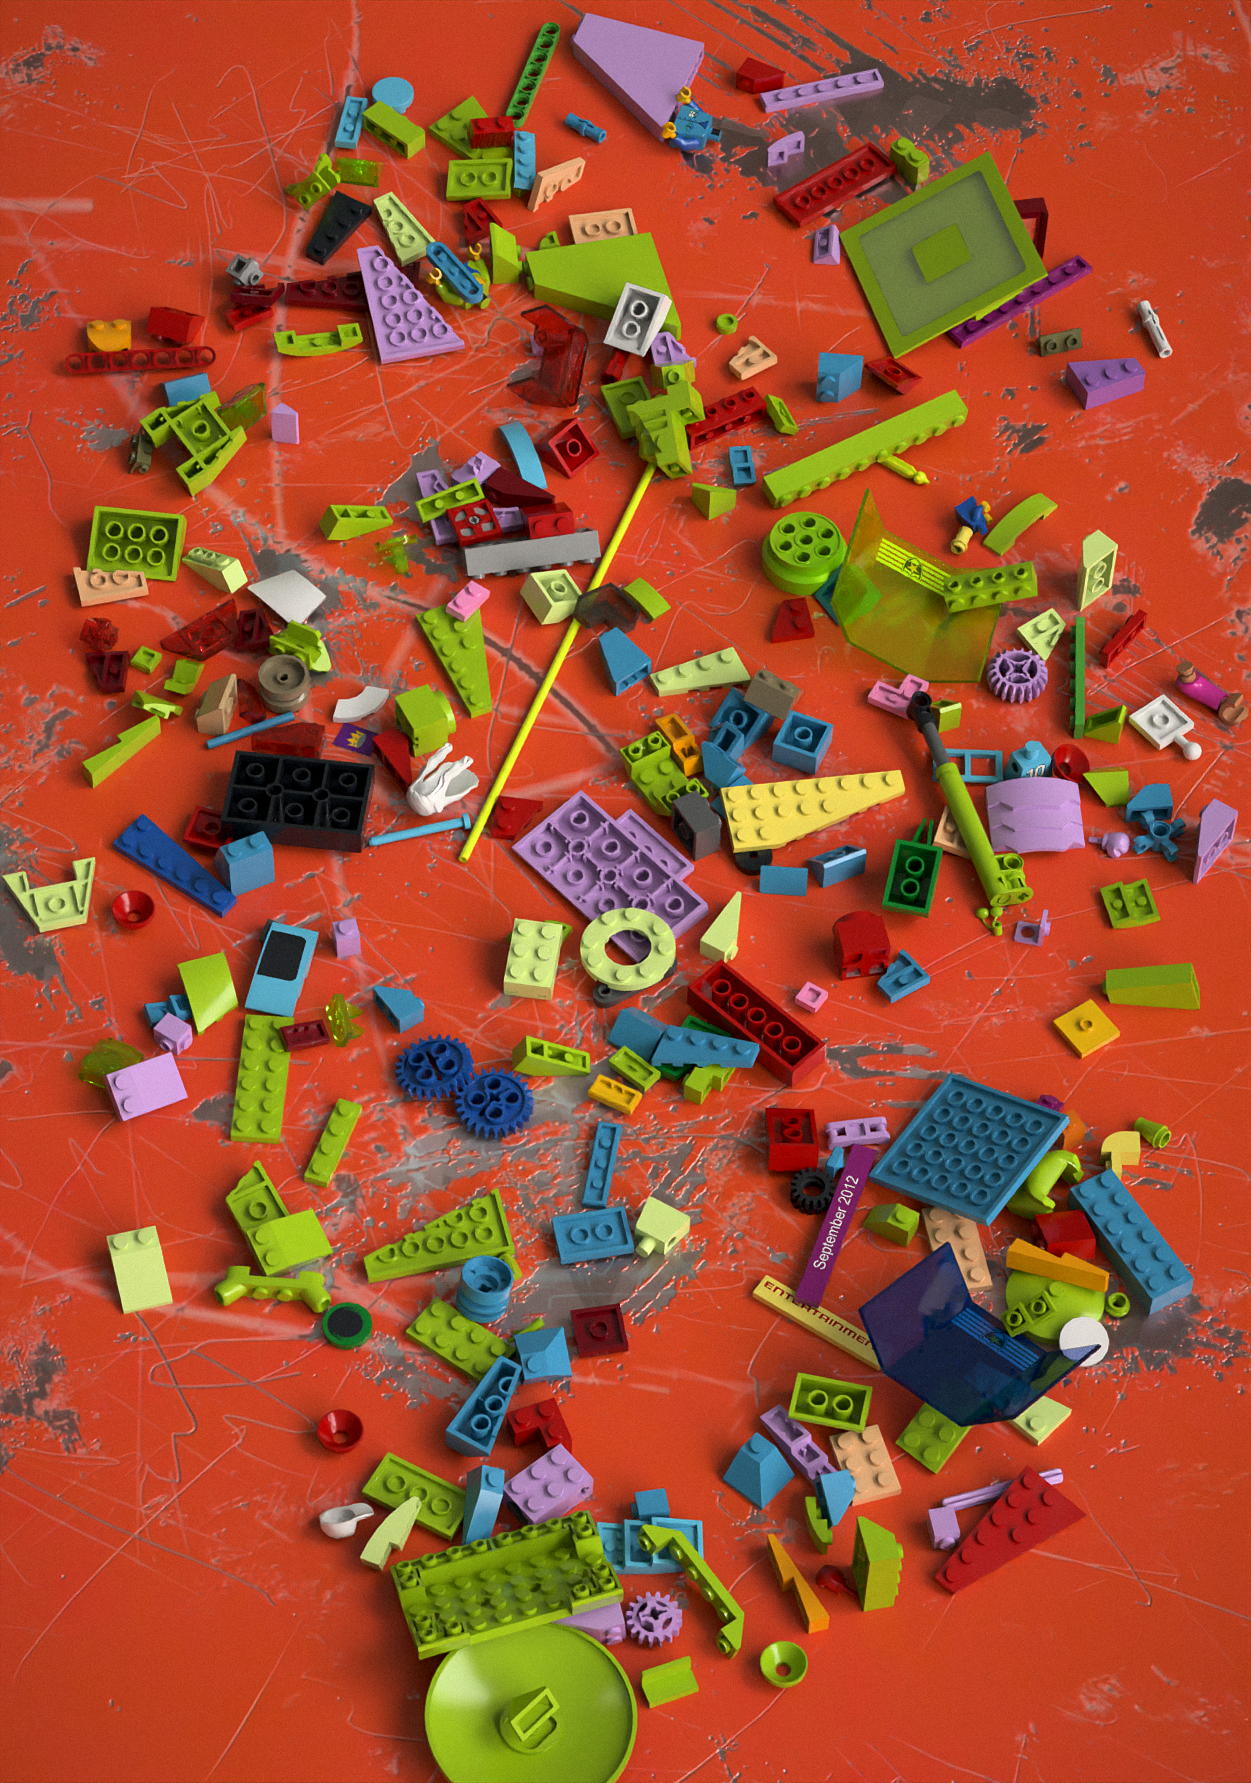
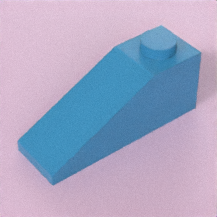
(482, 1502)

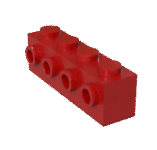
(726, 417)

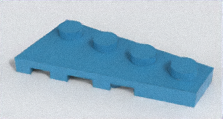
(702, 1048)

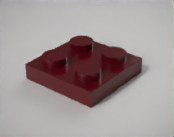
(599, 1330)

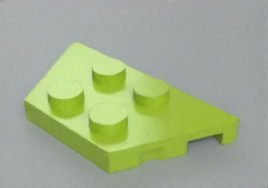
(255, 1200)

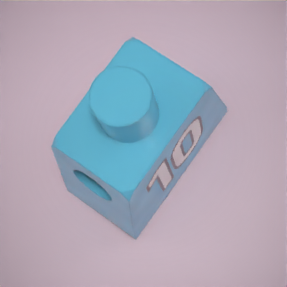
(1029, 762)

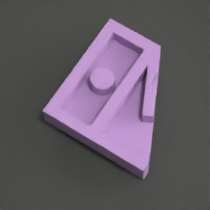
(667, 349)

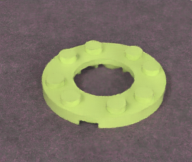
(629, 976)

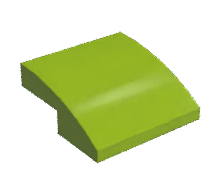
(1130, 904)

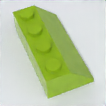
(876, 1564)

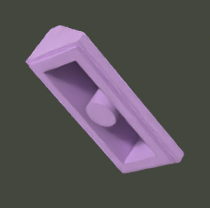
(827, 246)
(284, 424)

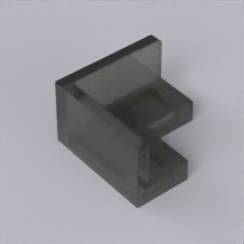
(606, 606)

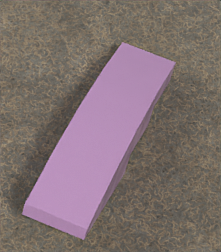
(796, 1443)

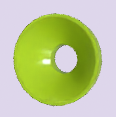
(783, 1654)

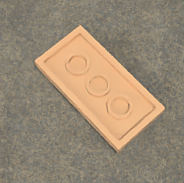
(965, 1242)

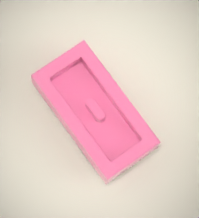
(467, 601)

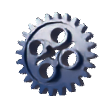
(418, 1076)
(494, 1103)

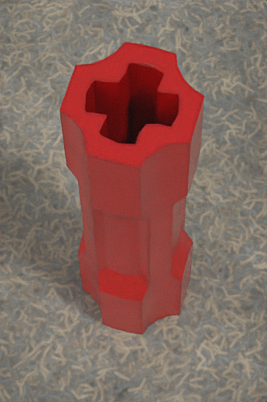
(614, 366)

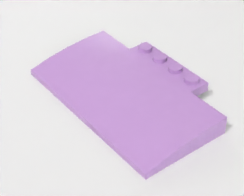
(611, 867)

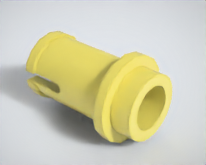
(959, 544)

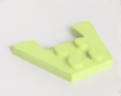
(56, 904)

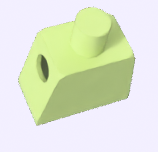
(659, 1227)

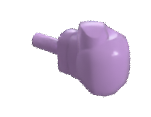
(1115, 843)

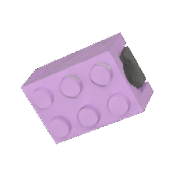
(547, 1488)

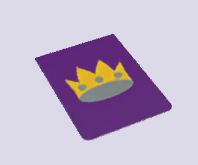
(355, 739)

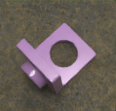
(1039, 931)

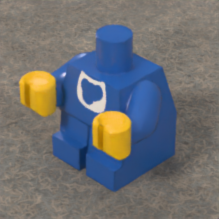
(971, 515)

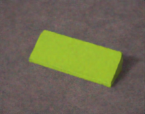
(455, 496)

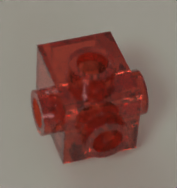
(99, 634)

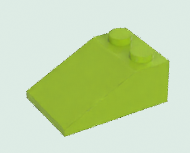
(287, 1243)

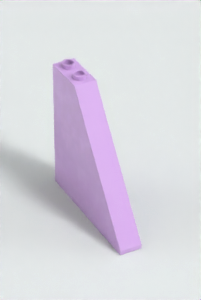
(638, 66)

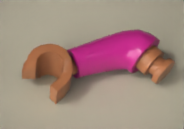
(1200, 689)

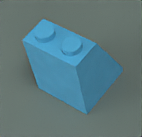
(246, 863)

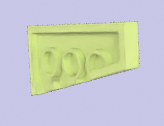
(709, 671)

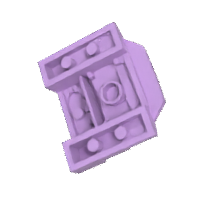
(1034, 815)

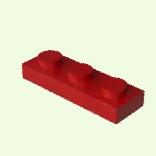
(1122, 638)

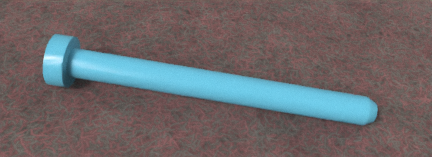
(422, 830)

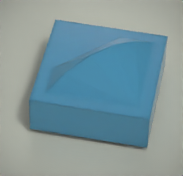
(834, 1162)

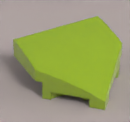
(154, 704)

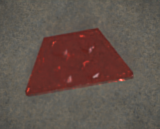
(206, 634)

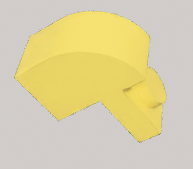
(1119, 1150)

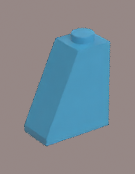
(622, 661)

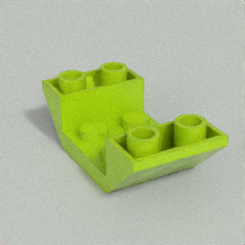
(656, 773)

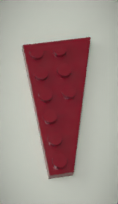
(339, 293)

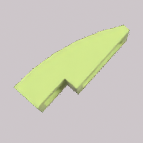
(391, 1534)

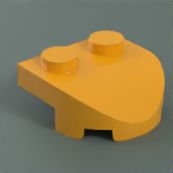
(109, 335)

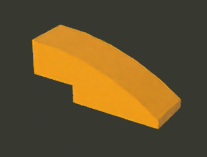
(682, 743)

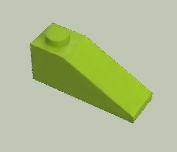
(350, 521)
(549, 1059)

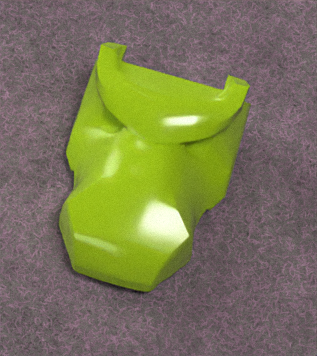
(1031, 1195)

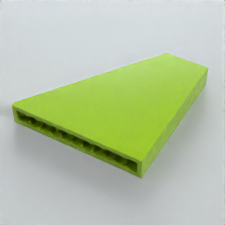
(594, 274)

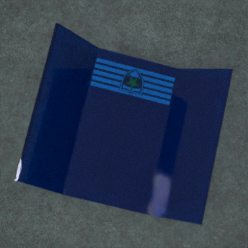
(957, 1352)

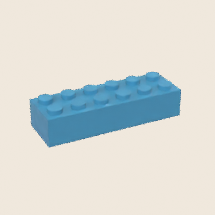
(1131, 1242)

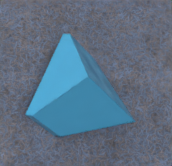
(728, 739)

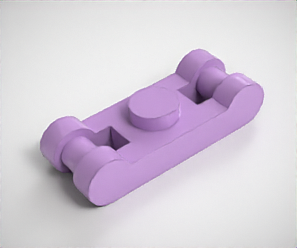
(857, 1132)

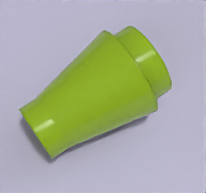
(1154, 1133)

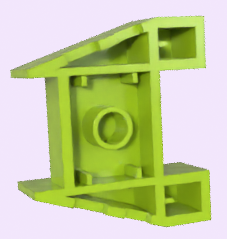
(201, 435)

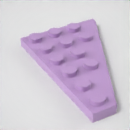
(400, 315)

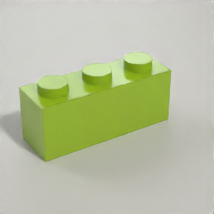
(393, 129)

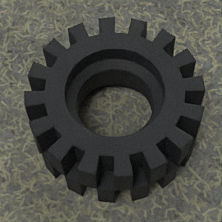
(812, 1203)

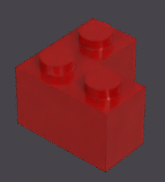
(539, 1423)

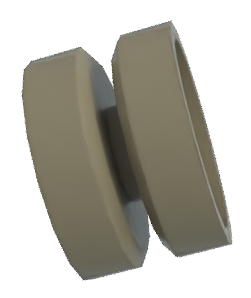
(284, 683)

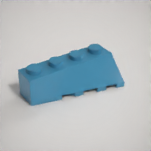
(480, 1418)

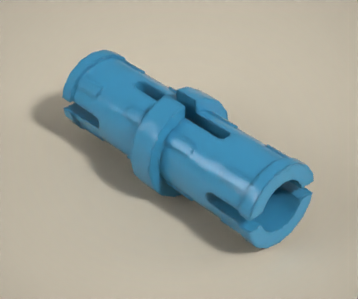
(585, 127)

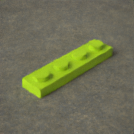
(333, 1143)

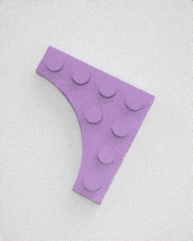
(432, 483)

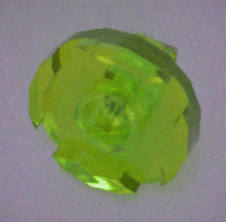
(396, 547)

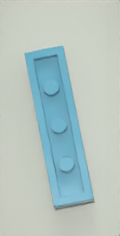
(523, 160)

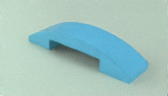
(523, 453)

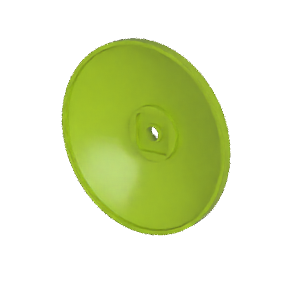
(579, 1743)

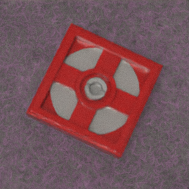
(474, 523)

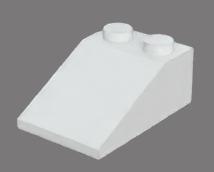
(637, 319)

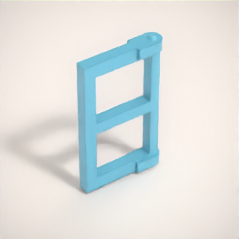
(968, 754)

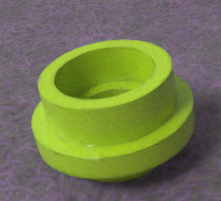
(1120, 1299)

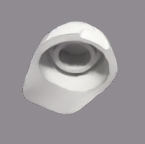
(342, 1521)

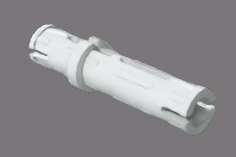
(1151, 323)

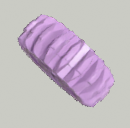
(1017, 680)

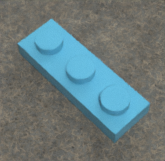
(351, 122)

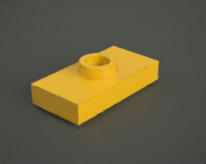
(614, 1094)

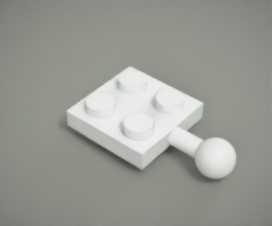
(1163, 723)

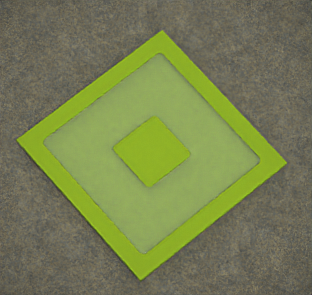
(943, 255)

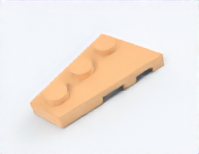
(555, 179)

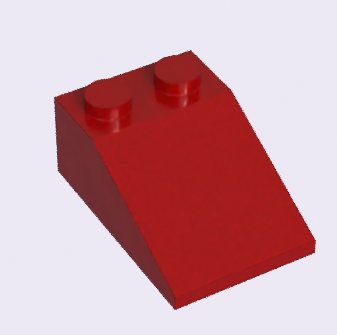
(791, 1139)

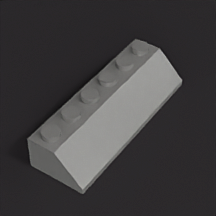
(523, 552)

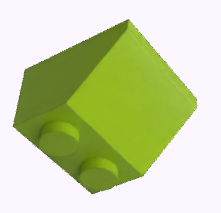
(504, 256)

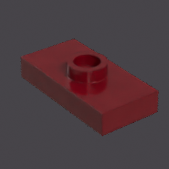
(303, 1035)

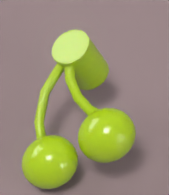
(995, 911)

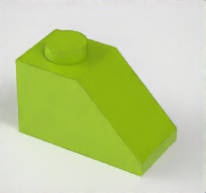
(893, 1222)

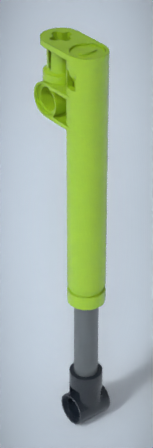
(999, 874)

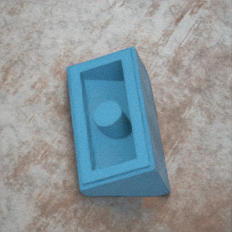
(783, 880)

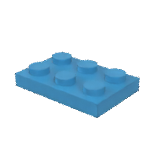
(592, 1235)

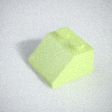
(551, 595)

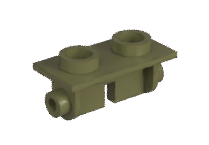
(1059, 342)
(137, 459)

